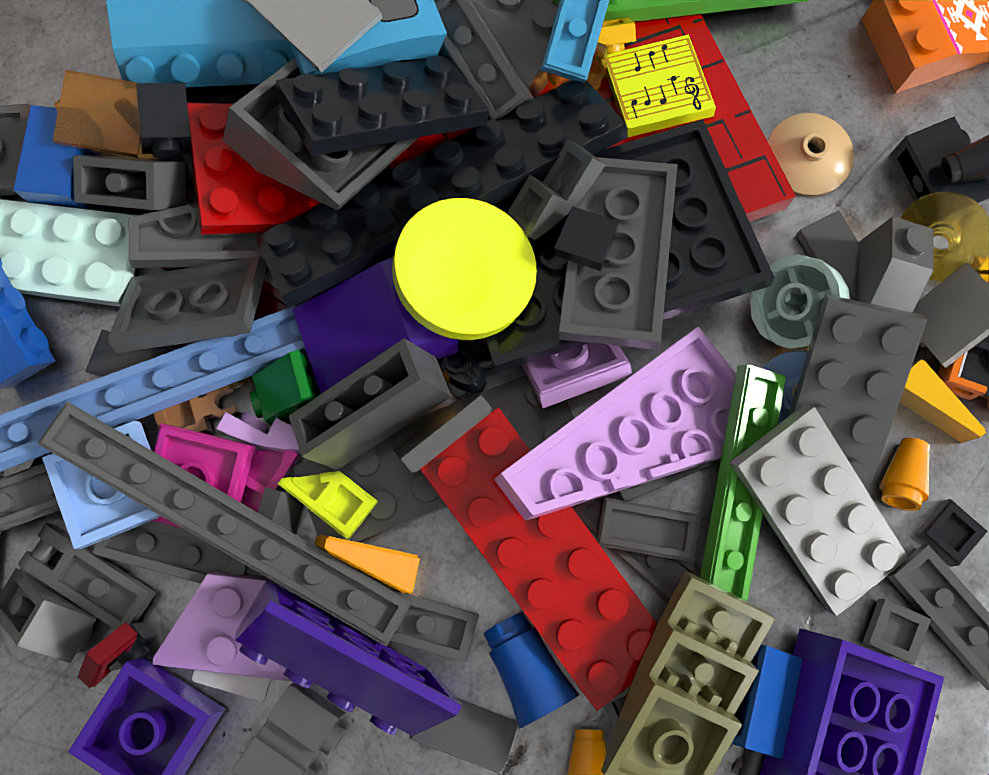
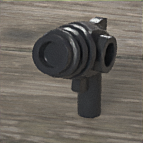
(467, 368)

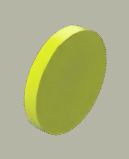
(463, 268)

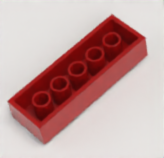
(546, 563)

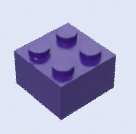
(146, 724)

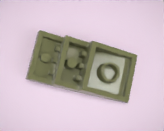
(689, 684)

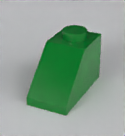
(283, 388)

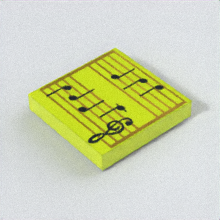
(659, 86)

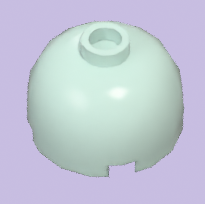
(792, 303)

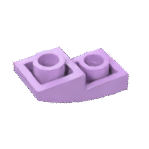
(252, 432)

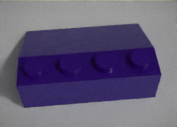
(344, 662)
(856, 712)

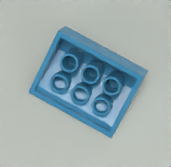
(194, 42)

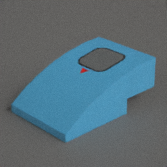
(404, 33)

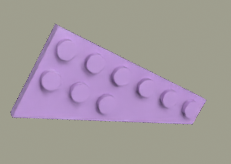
(642, 430)

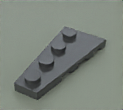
(175, 240)

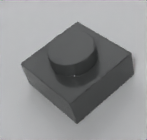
(896, 631)

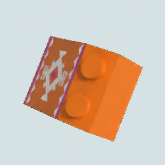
(927, 38)

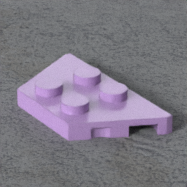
(207, 629)

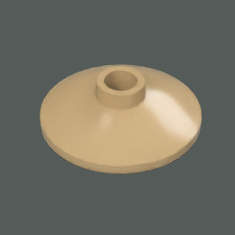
(811, 172)

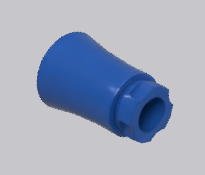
(527, 670)

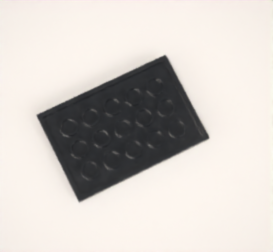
(709, 254)

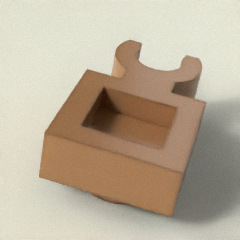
(196, 412)

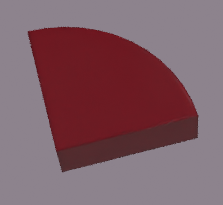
(95, 663)

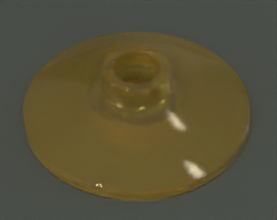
(960, 222)

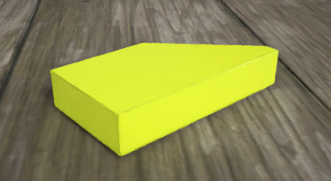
(332, 499)

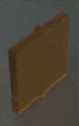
(98, 114)

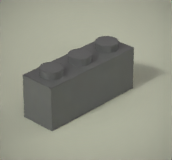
(369, 405)

